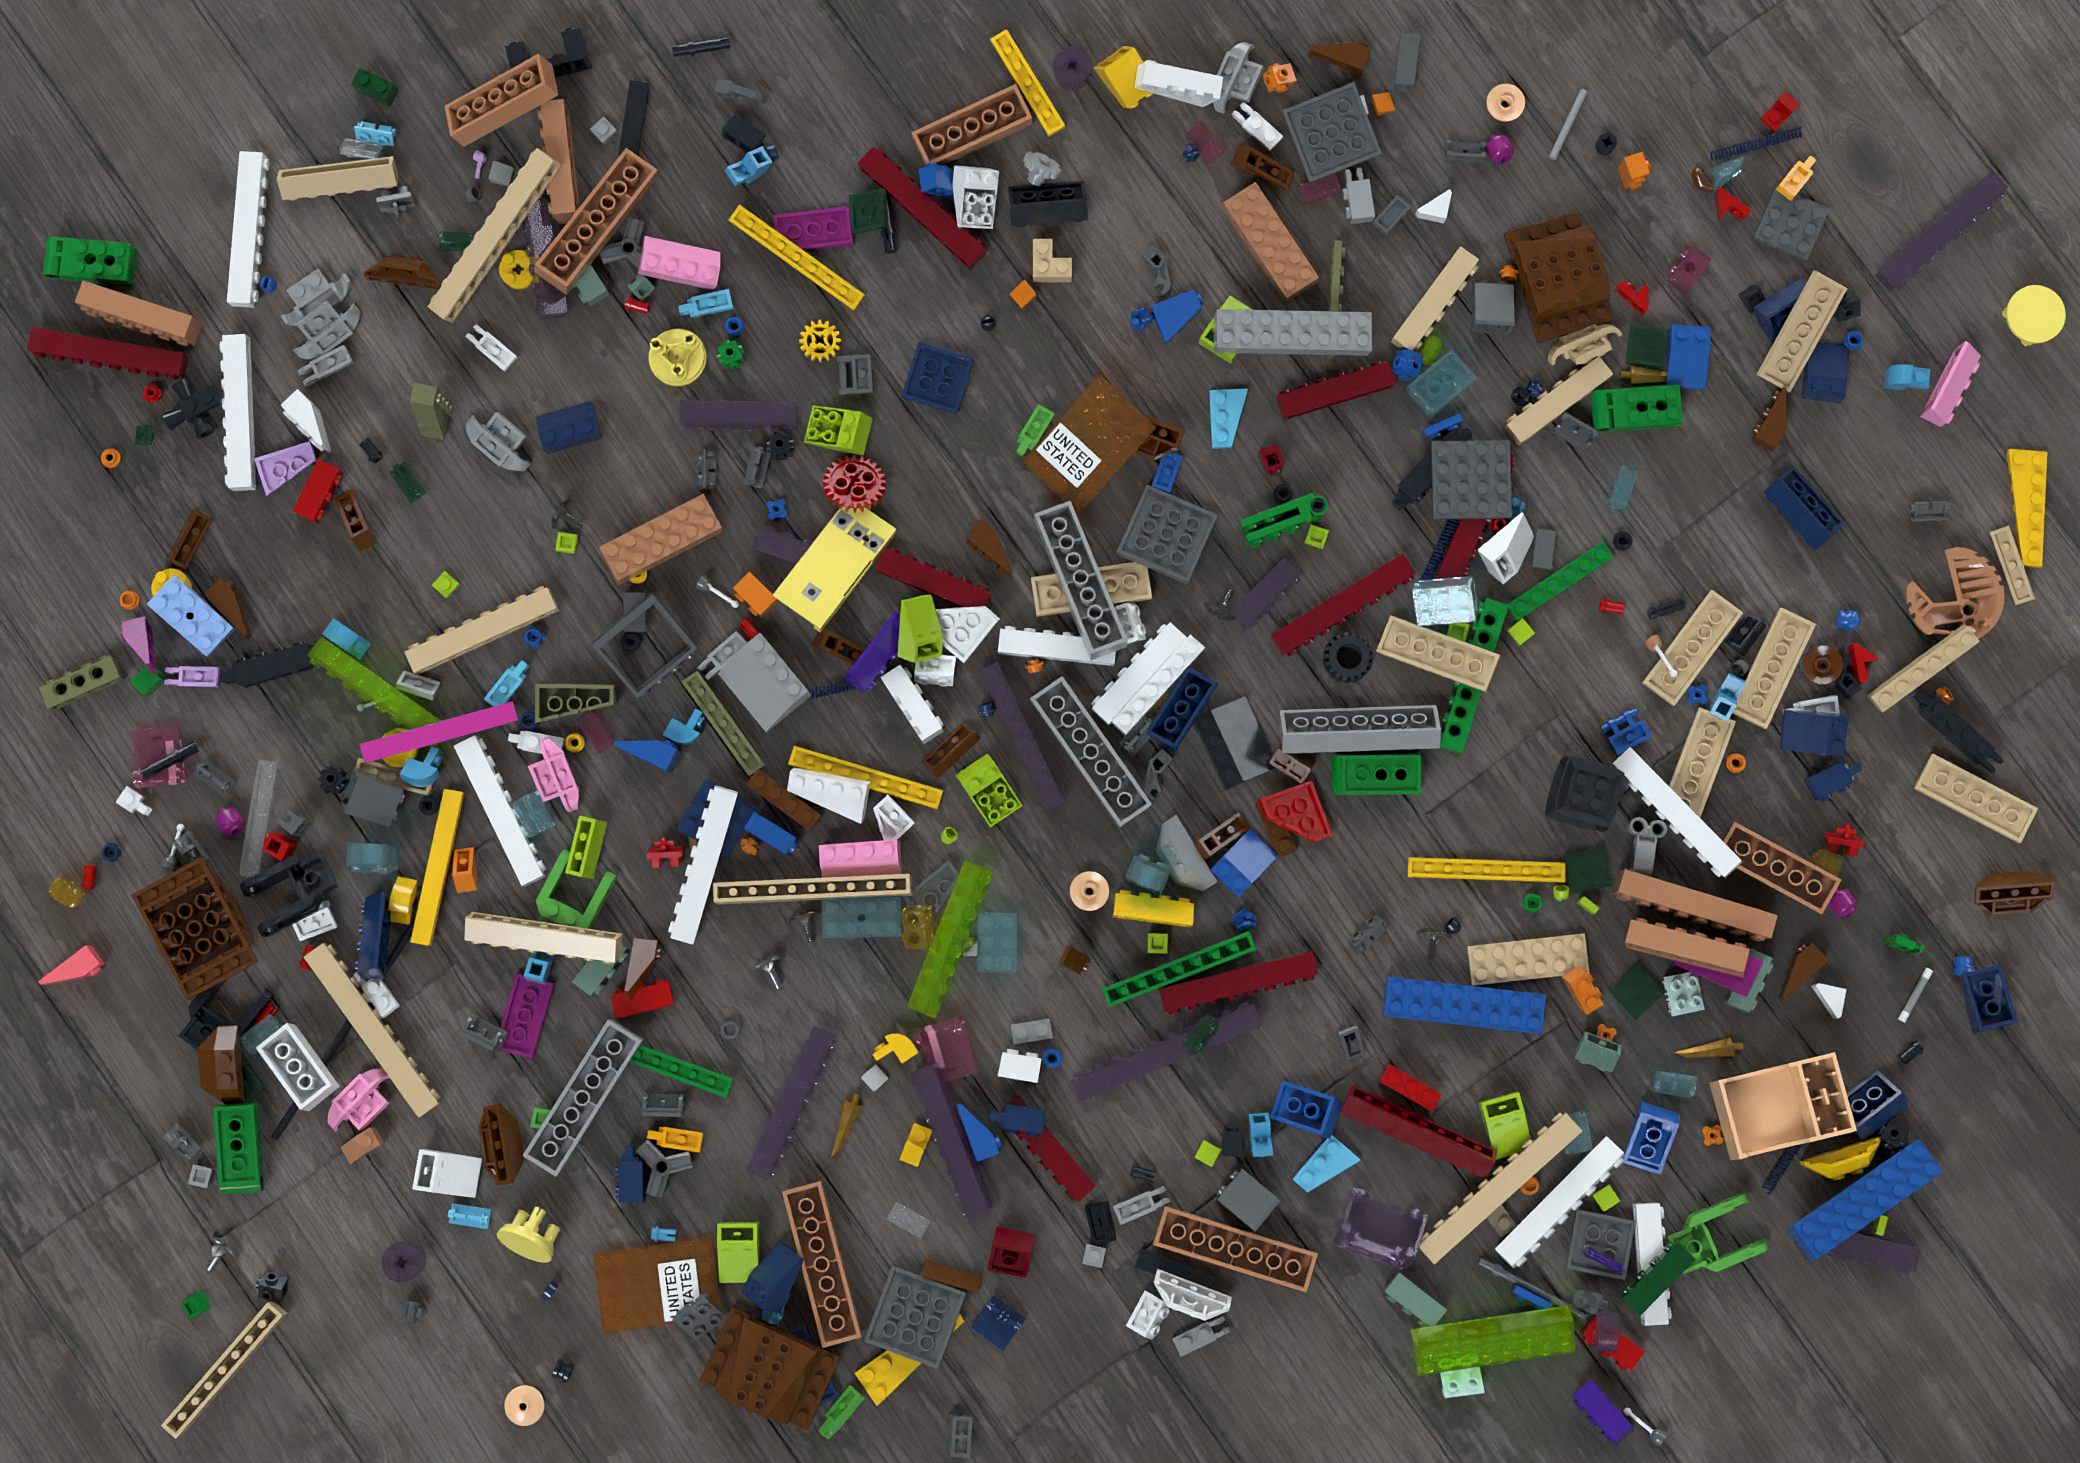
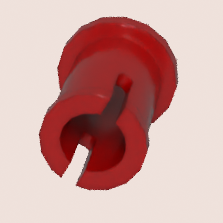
(636, 305)
(1493, 527)
(1611, 607)
(749, 628)
(89, 877)
(303, 963)
(270, 1009)

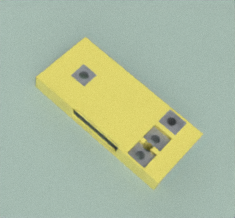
(834, 565)

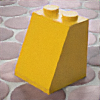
(1119, 76)

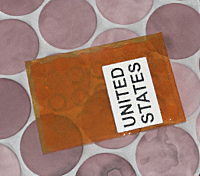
(1089, 444)
(654, 1282)

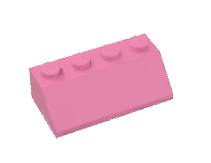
(679, 263)
(1951, 385)
(860, 859)

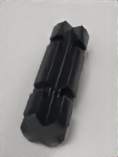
(1666, 609)

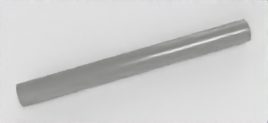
(1568, 124)

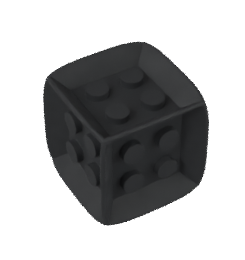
(1584, 793)

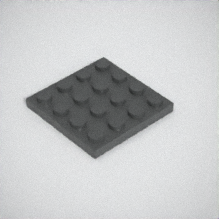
(1332, 132)
(1471, 480)
(1167, 534)
(915, 1317)

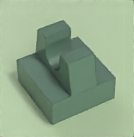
(641, 287)

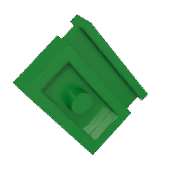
(1904, 943)

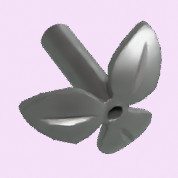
(767, 966)
(218, 1251)

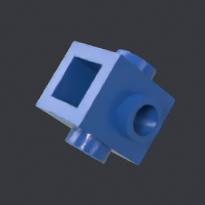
(1407, 364)

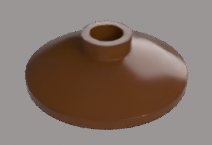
(1818, 656)

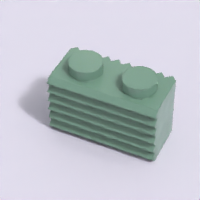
(1598, 1052)

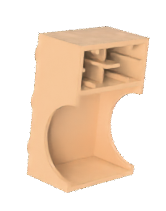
(1783, 1106)

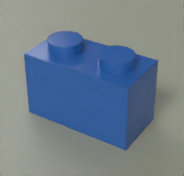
(936, 179)

